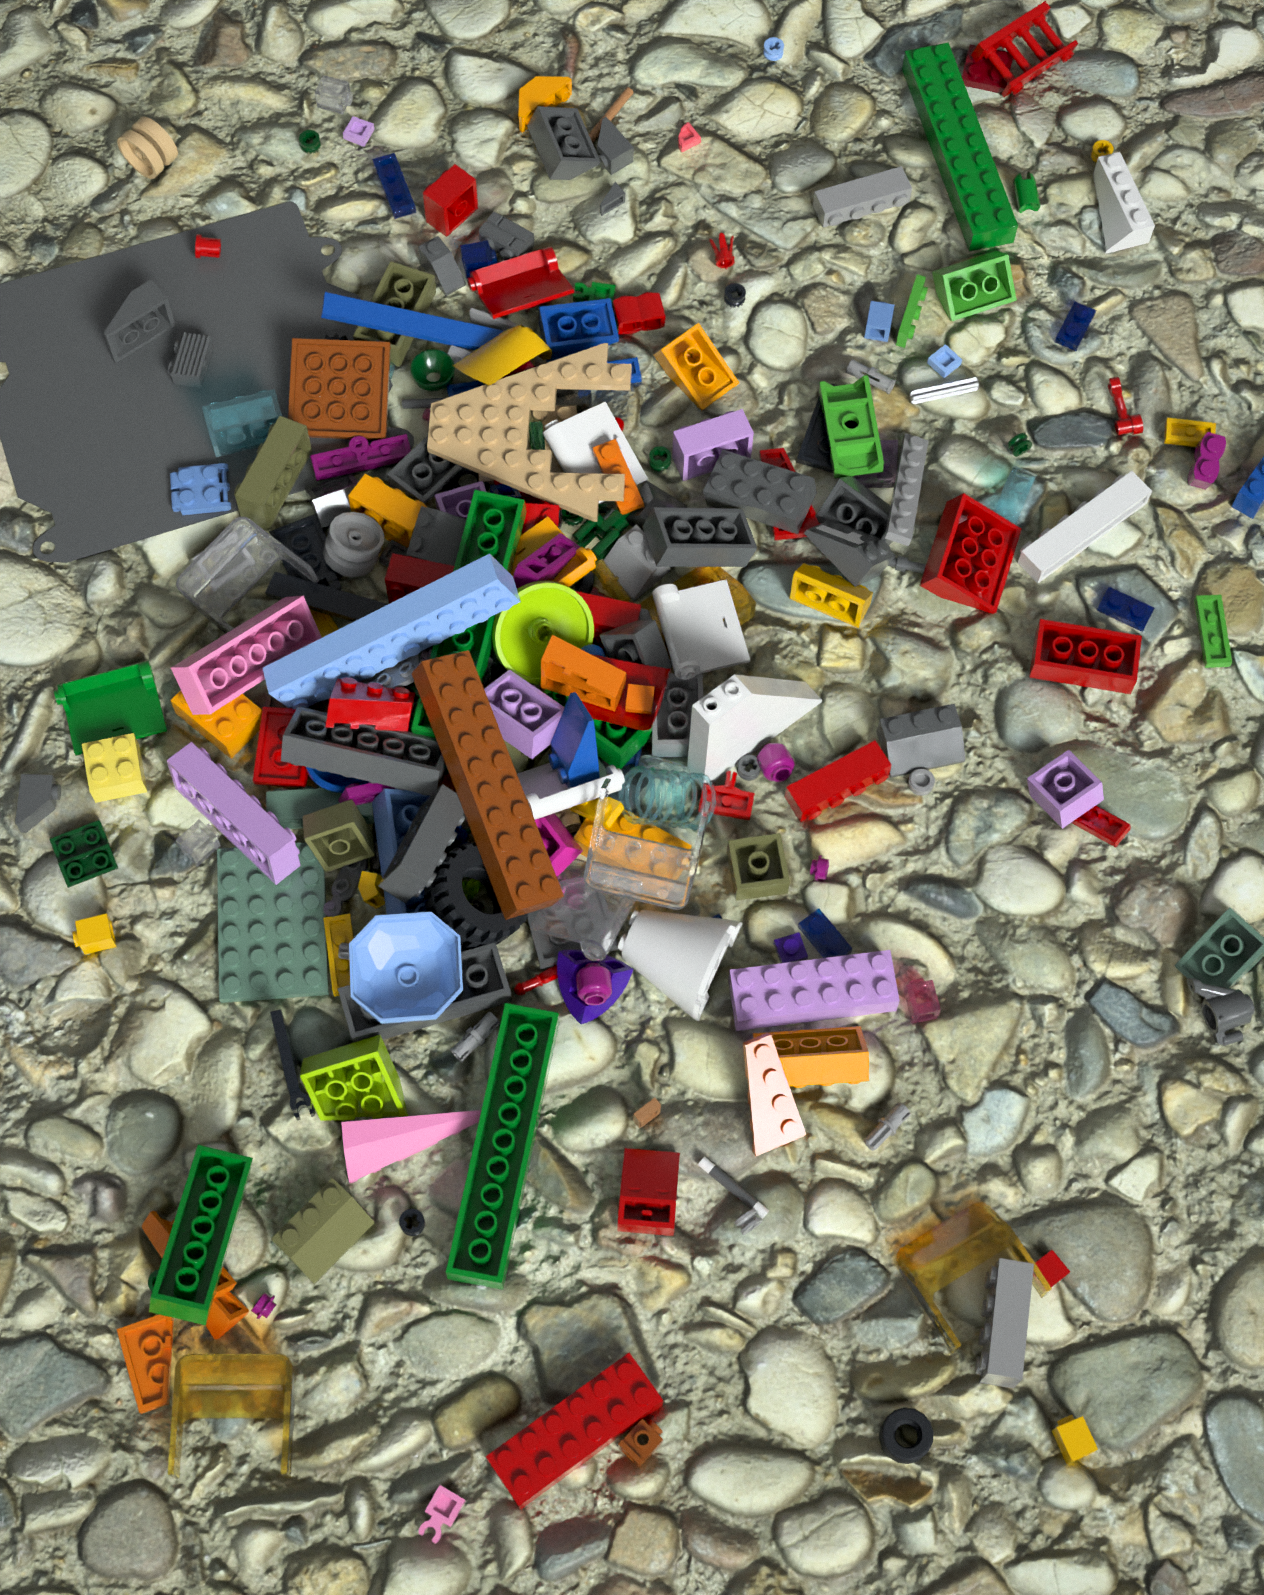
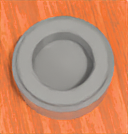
(921, 781)

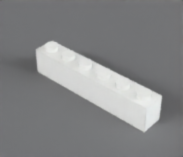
(1084, 526)

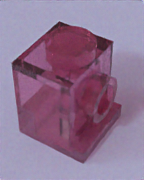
(925, 990)

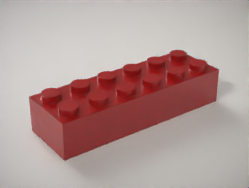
(574, 1430)

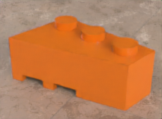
(572, 670)

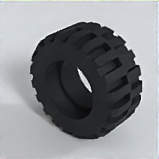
(451, 906)

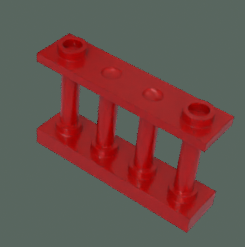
(1020, 28)

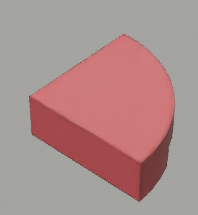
(688, 137)

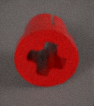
(207, 247)

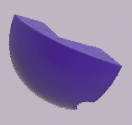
(569, 964)

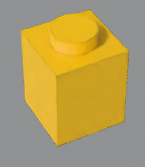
(94, 934)
(1074, 1438)

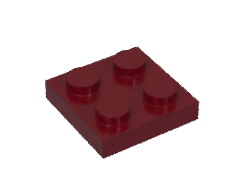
(983, 73)

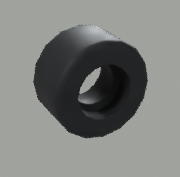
(924, 1435)

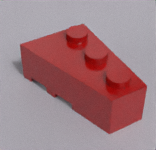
(370, 705)

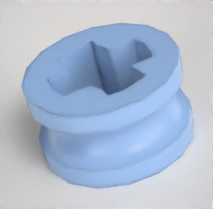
(774, 54)

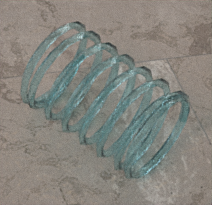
(680, 802)

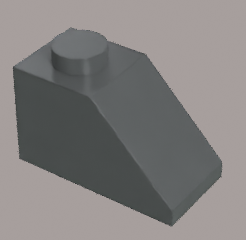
(613, 148)
(439, 261)
(35, 800)

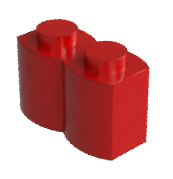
(639, 313)

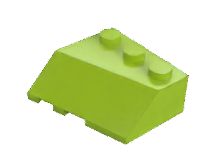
(354, 1082)

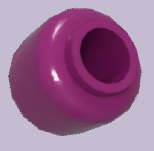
(775, 762)
(594, 984)

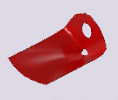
(638, 675)

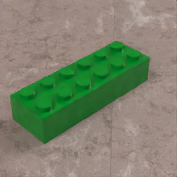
(200, 1235)

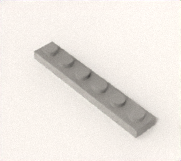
(906, 489)

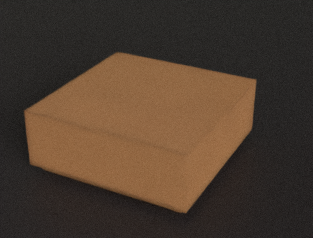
(647, 1113)

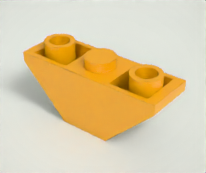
(543, 92)

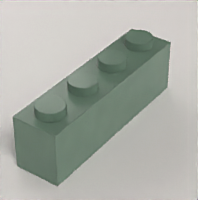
(292, 805)

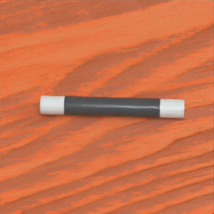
(733, 1187)

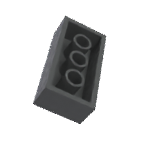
(761, 490)
(699, 537)
(424, 845)

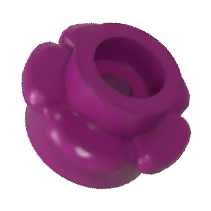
(819, 868)
(264, 1306)

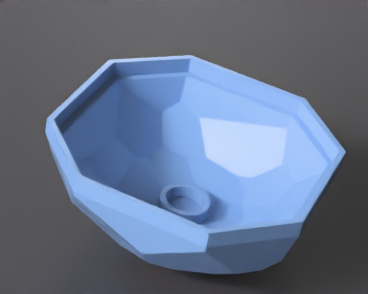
(405, 967)

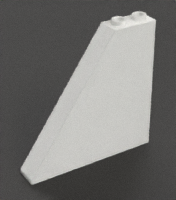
(741, 719)

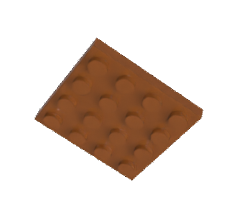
(340, 387)

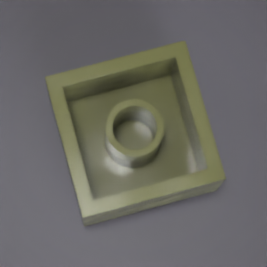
(338, 835)
(758, 866)

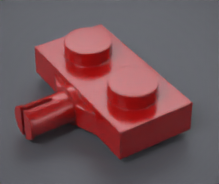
(730, 800)

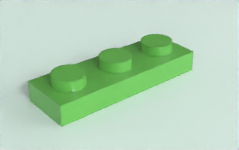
(912, 311)
(1213, 631)

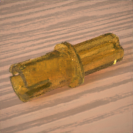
(610, 582)

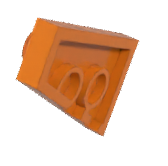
(148, 1360)

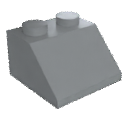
(634, 563)

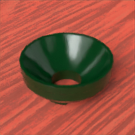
(432, 362)

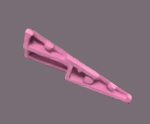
(380, 1142)

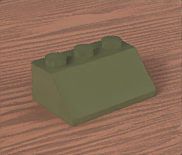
(322, 1231)

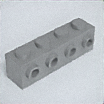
(862, 197)

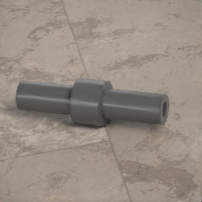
(902, 564)

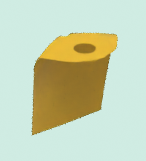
(503, 354)

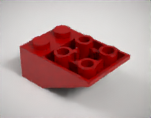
(648, 1192)

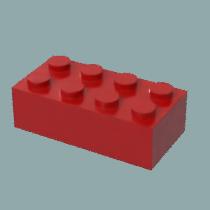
(1085, 656)

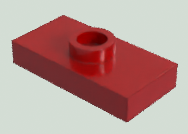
(1103, 825)

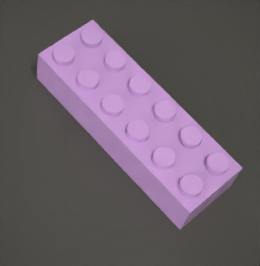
(234, 812)
(813, 990)

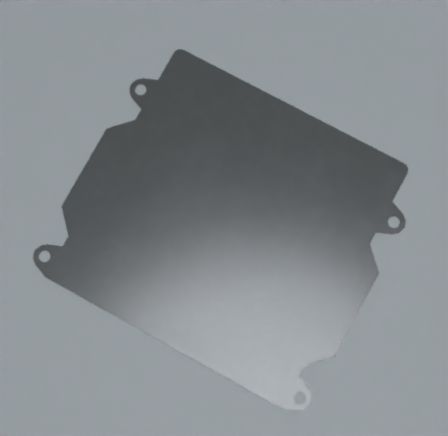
(105, 435)

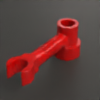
(1126, 424)

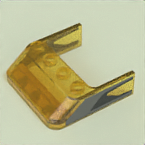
(955, 1250)
(232, 1389)

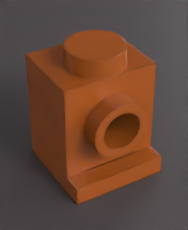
(640, 1453)

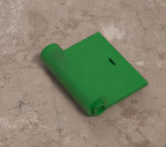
(112, 705)

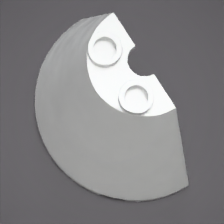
(678, 953)

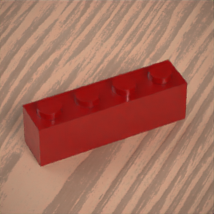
(838, 781)

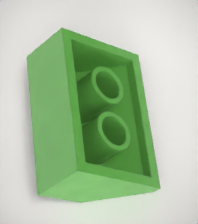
(975, 285)

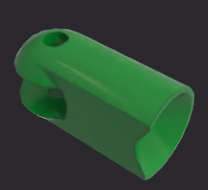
(1026, 193)

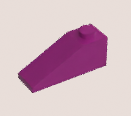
(546, 561)

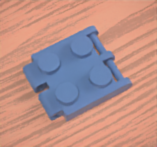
(198, 489)

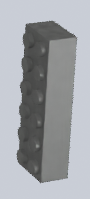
(368, 754)
(483, 988)

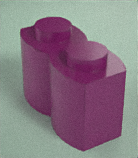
(1206, 458)

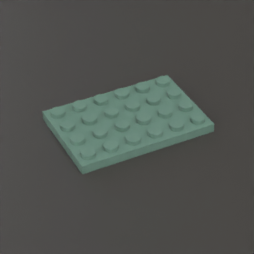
(270, 932)

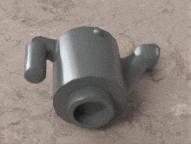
(1223, 1010)

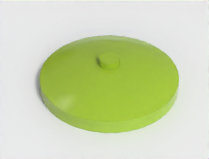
(526, 628)

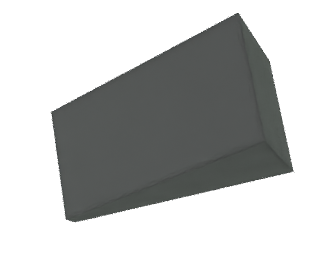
(613, 199)

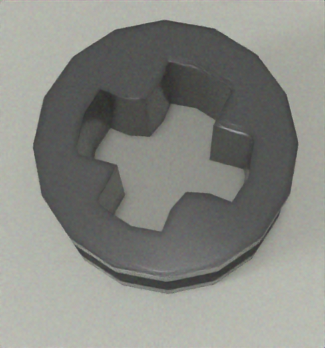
(744, 761)

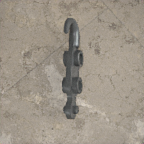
(344, 887)

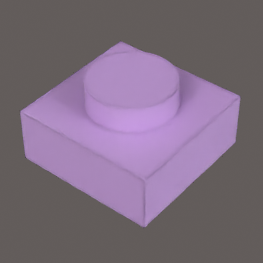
(358, 131)

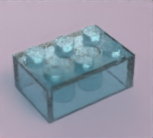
(241, 421)

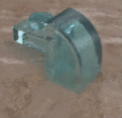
(1015, 493)

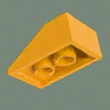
(696, 367)

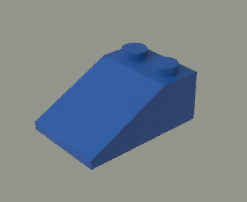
(577, 326)
(575, 745)

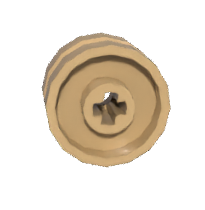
(147, 147)

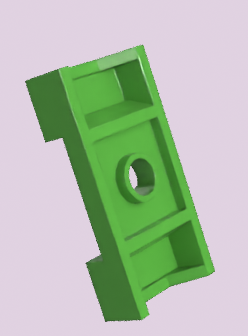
(855, 449)

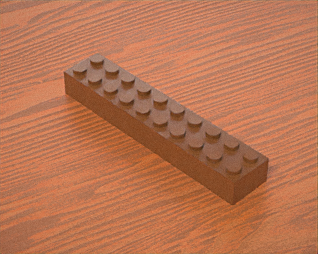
(487, 784)

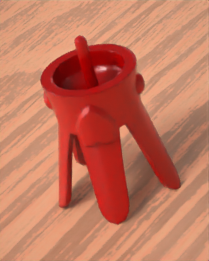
(723, 257)

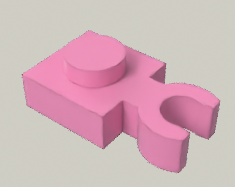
(444, 1509)

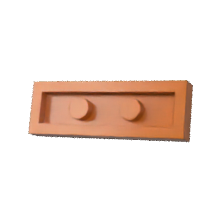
(612, 462)

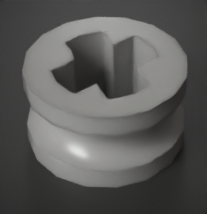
(748, 1221)

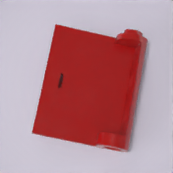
(519, 283)

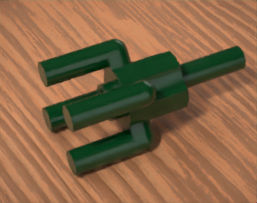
(605, 530)

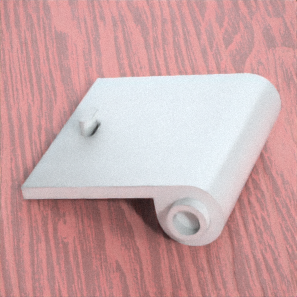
(575, 437)
(696, 630)
(548, 795)

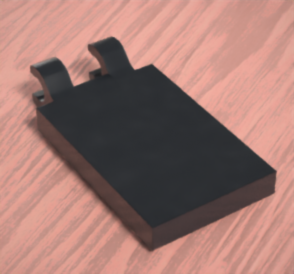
(815, 446)
(307, 541)
(298, 1099)

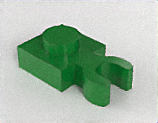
(595, 292)

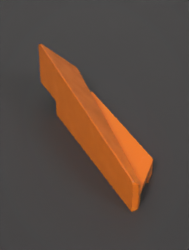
(226, 1308)

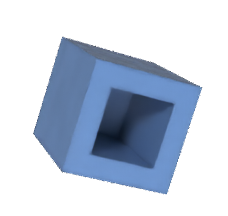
(879, 321)

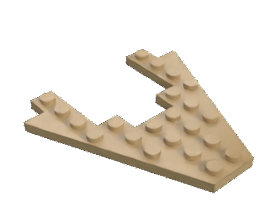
(490, 430)

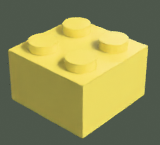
(114, 767)

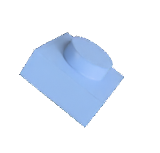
(944, 361)

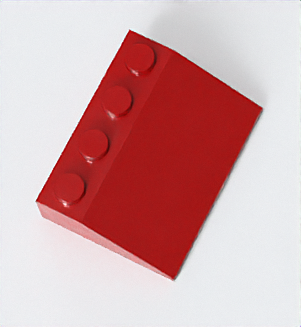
(971, 555)

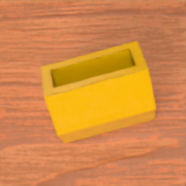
(369, 889)

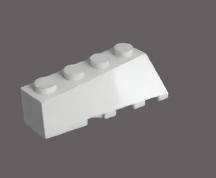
(1121, 207)

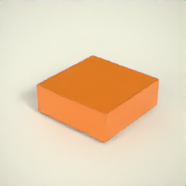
(639, 699)

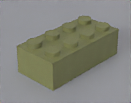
(403, 289)
(273, 472)

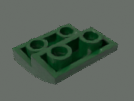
(83, 853)

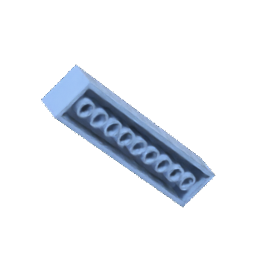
(393, 633)

